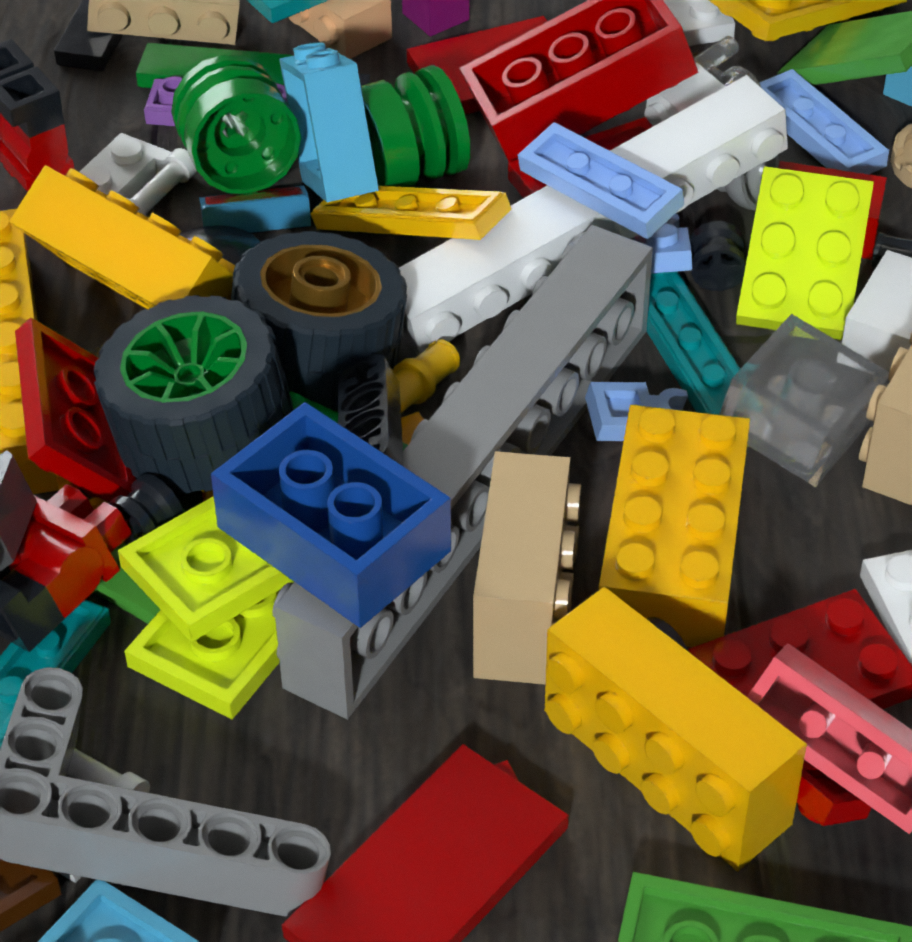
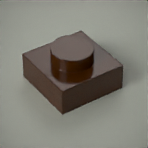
(24, 891)

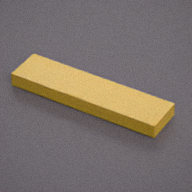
(415, 212)

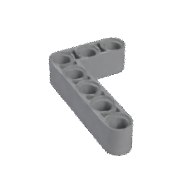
(137, 834)

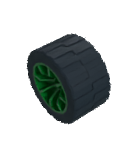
(190, 387)

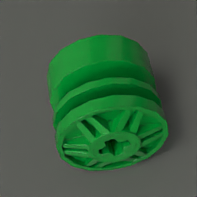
(416, 128)
(250, 143)

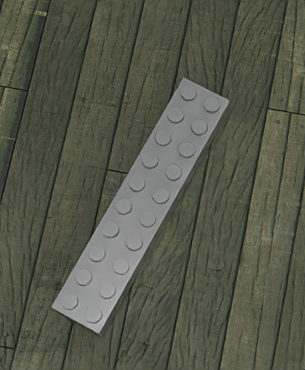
(513, 400)

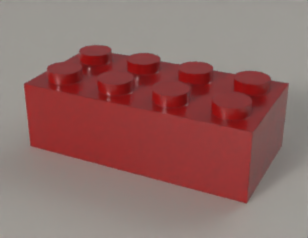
(579, 70)

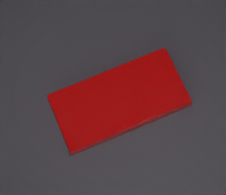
(435, 860)

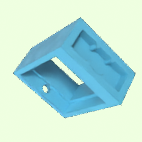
(332, 122)

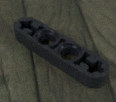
(372, 405)

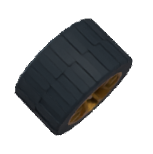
(326, 305)

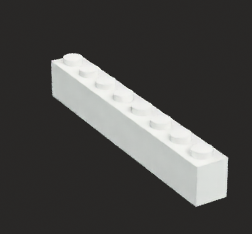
(693, 149)

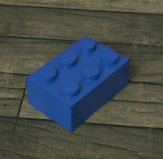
(332, 513)

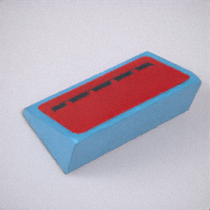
(258, 210)

